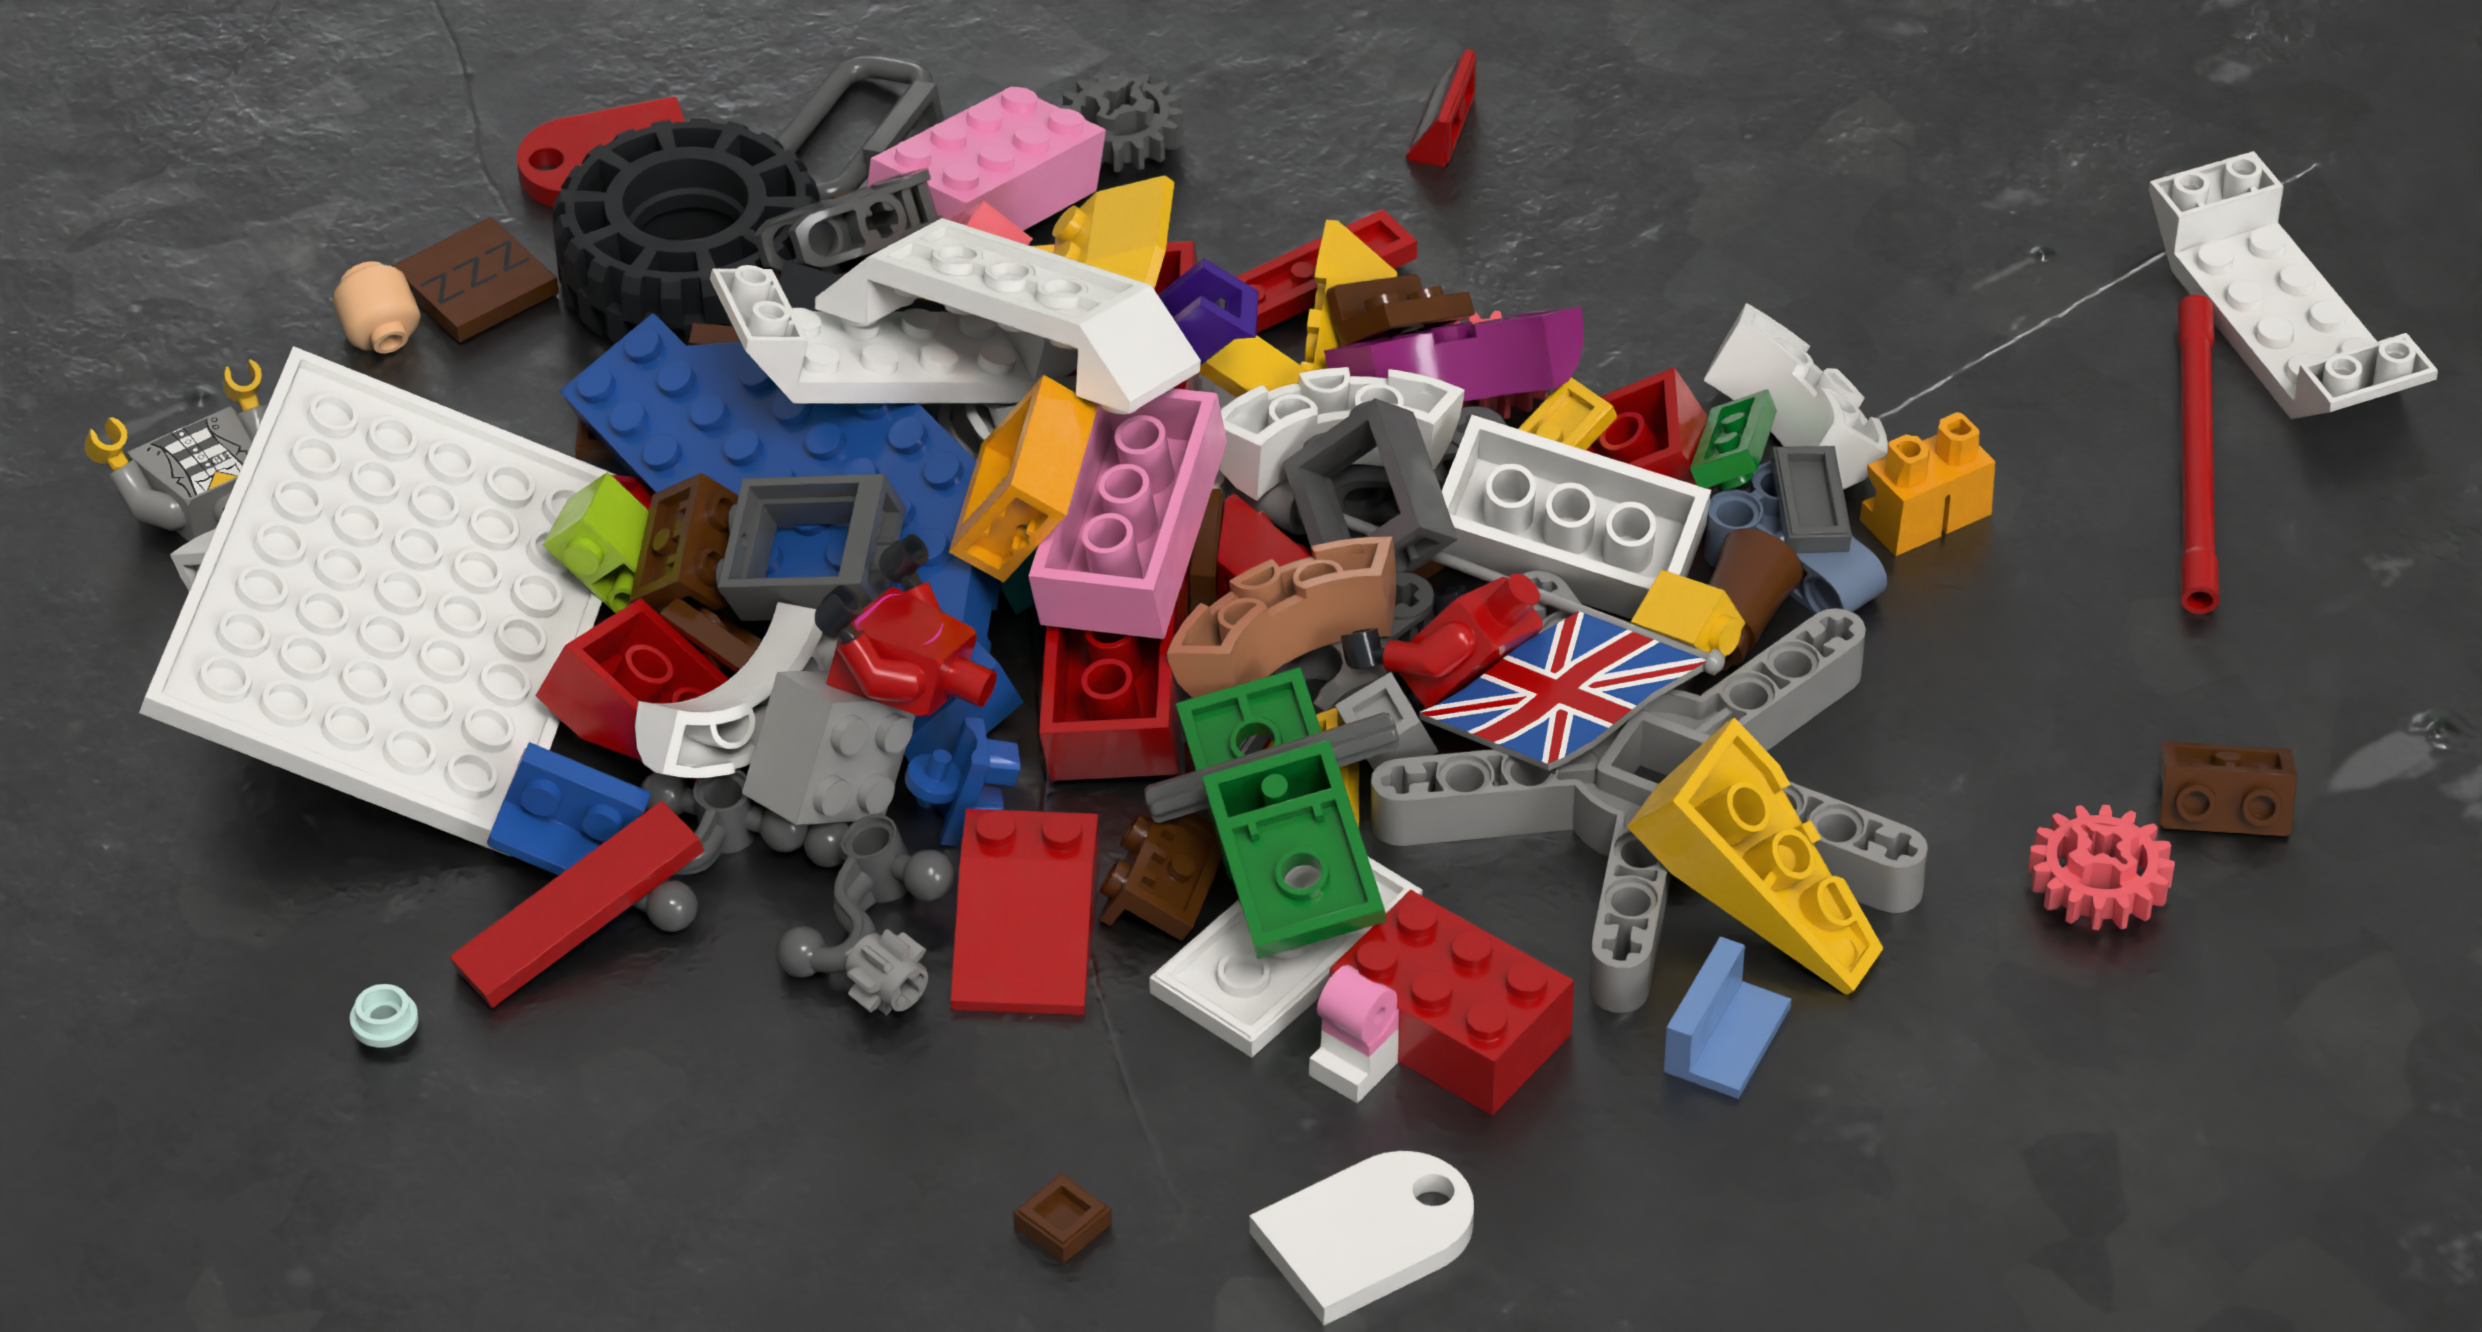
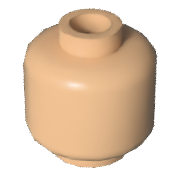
(376, 307)

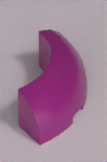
(1482, 358)

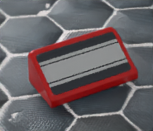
(1445, 113)

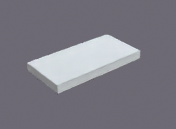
(1250, 998)

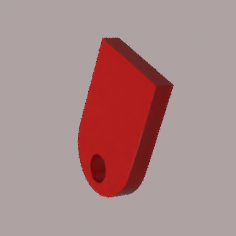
(570, 138)

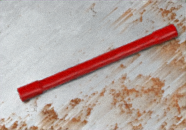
(2199, 560)

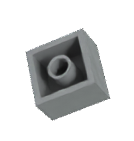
(826, 752)

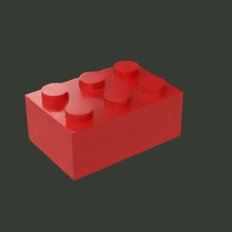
(1466, 1001)

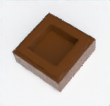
(1062, 1218)

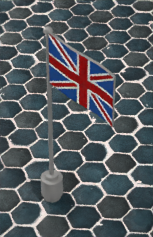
(1558, 687)

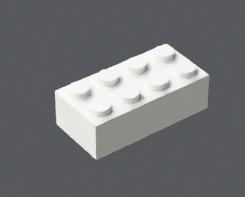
(1570, 512)

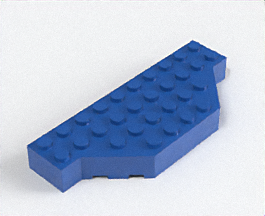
(716, 413)

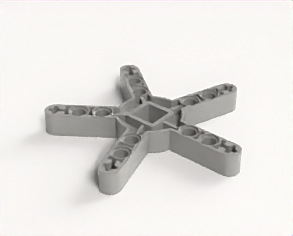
(1599, 794)

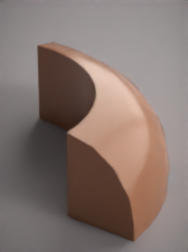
(1286, 613)

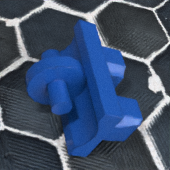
(957, 779)

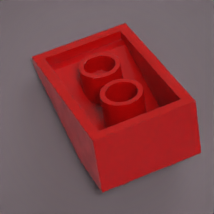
(1654, 426)
(616, 665)
(1025, 911)

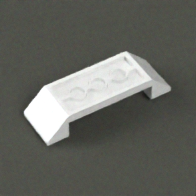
(2270, 297)
(1118, 324)
(896, 360)

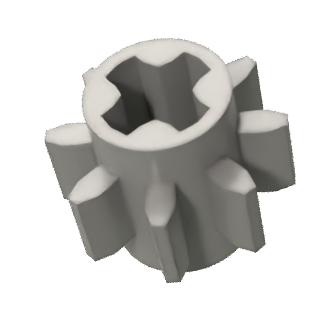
(886, 972)

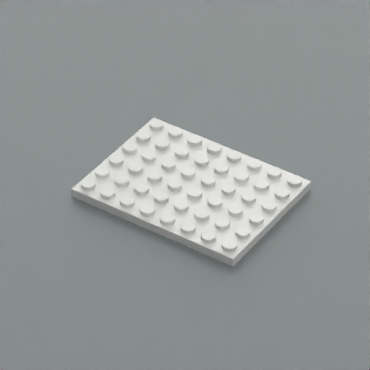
(380, 600)

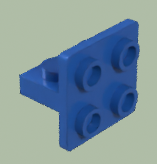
(561, 810)

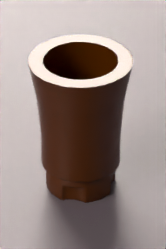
(1757, 577)

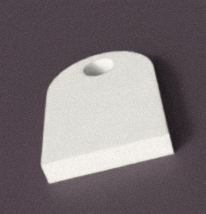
(1366, 1231)

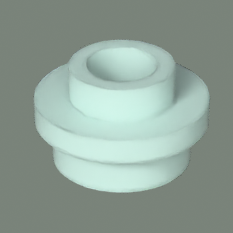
(383, 1016)

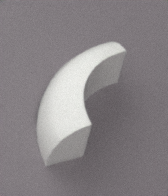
(1810, 403)
(1275, 424)
(722, 727)

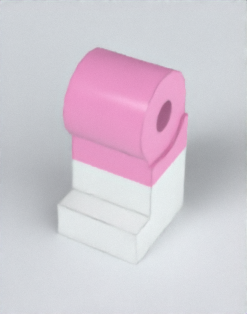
(1356, 1034)

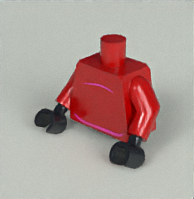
(1461, 641)
(902, 643)

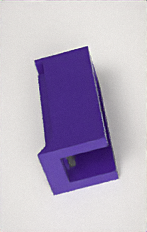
(1211, 308)

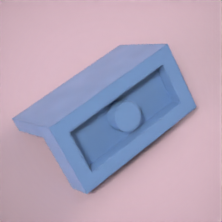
(1722, 1024)

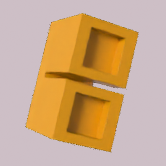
(1929, 486)

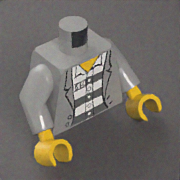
(189, 473)

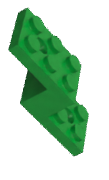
(1281, 815)

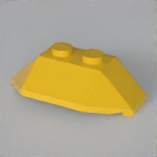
(1120, 229)

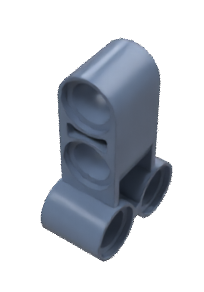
(1828, 579)

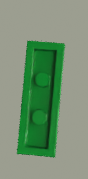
(1733, 441)

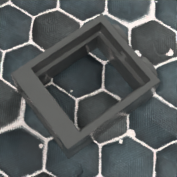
(763, 503)
(1423, 520)

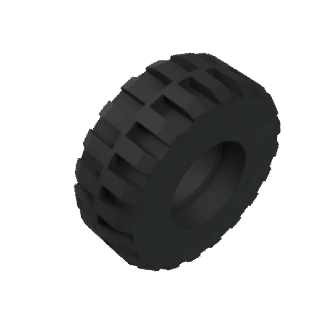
(665, 185)

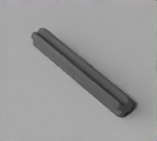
(1349, 742)

